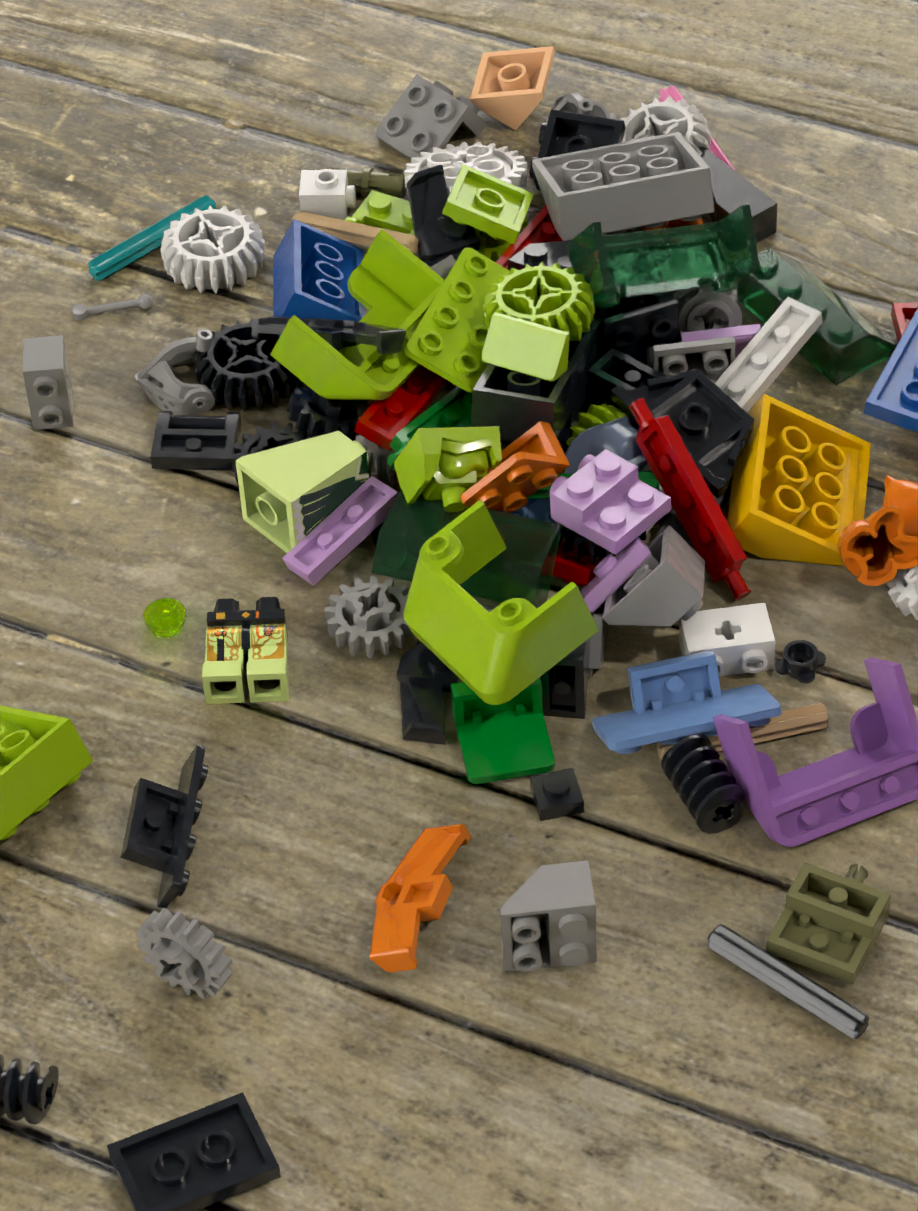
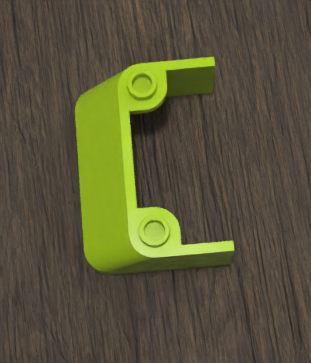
(497, 649)

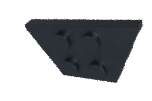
(703, 415)

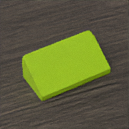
(526, 347)

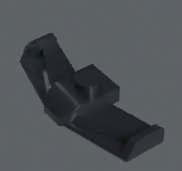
(436, 232)
(336, 332)
(422, 686)

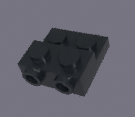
(575, 132)

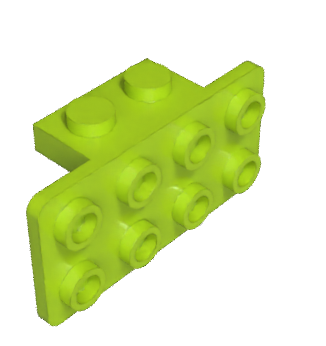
(454, 325)

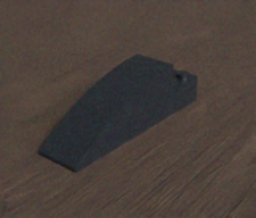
(521, 400)

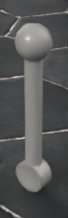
(81, 312)

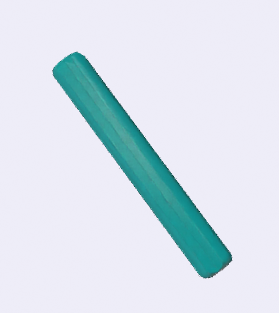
(141, 243)

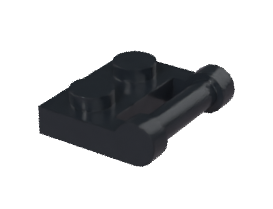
(195, 441)

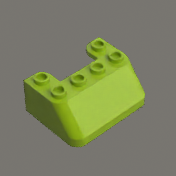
(397, 294)

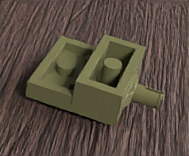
(830, 921)

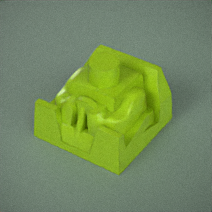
(447, 463)

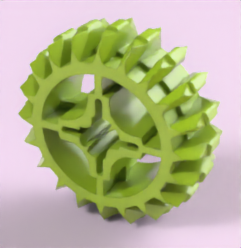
(543, 297)

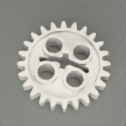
(495, 162)

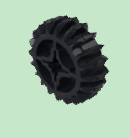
(248, 372)

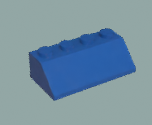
(313, 275)

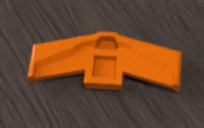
(414, 895)

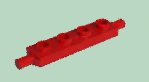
(690, 498)

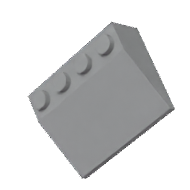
(625, 185)

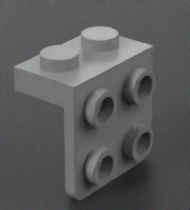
(427, 118)

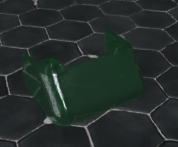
(666, 258)

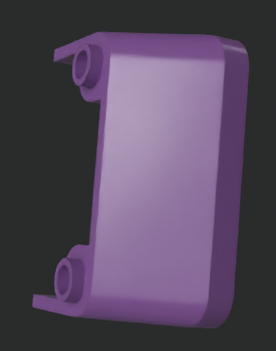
(842, 787)

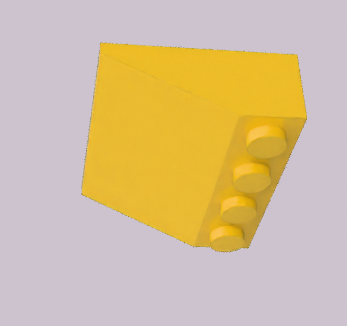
(797, 485)

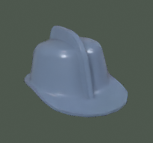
(614, 436)

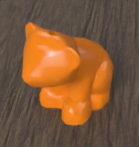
(886, 538)

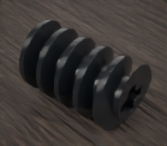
(704, 783)
(26, 1093)

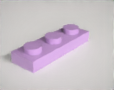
(341, 531)

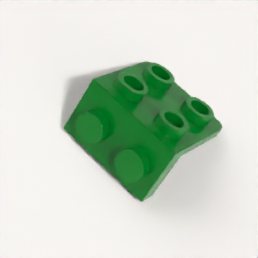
(502, 738)

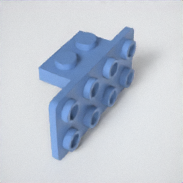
(680, 700)

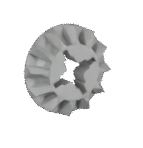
(700, 304)

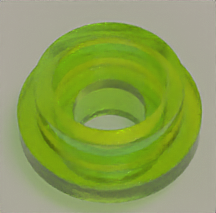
(165, 617)

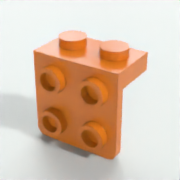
(525, 467)

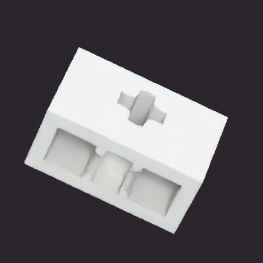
(735, 634)

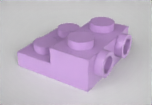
(607, 501)

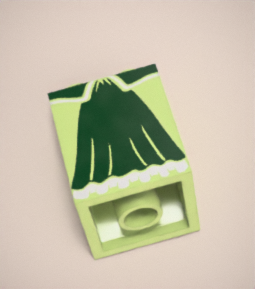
(299, 485)

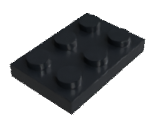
(195, 1158)

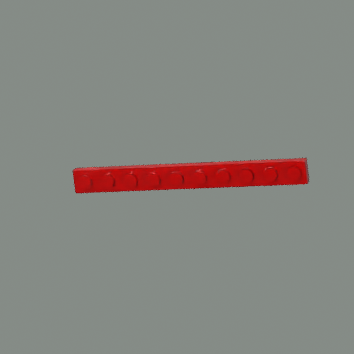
(413, 397)

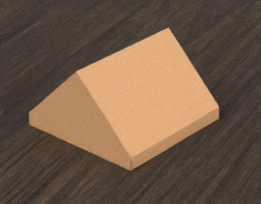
(512, 83)

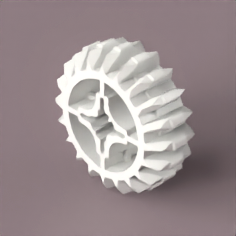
(668, 118)
(213, 249)

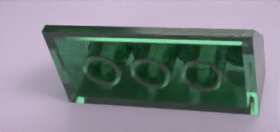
(845, 339)
(517, 572)

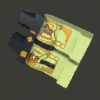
(242, 638)

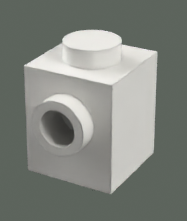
(326, 193)

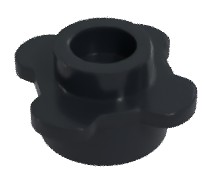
(800, 661)

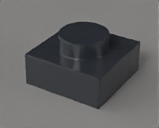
(556, 794)

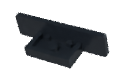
(162, 823)

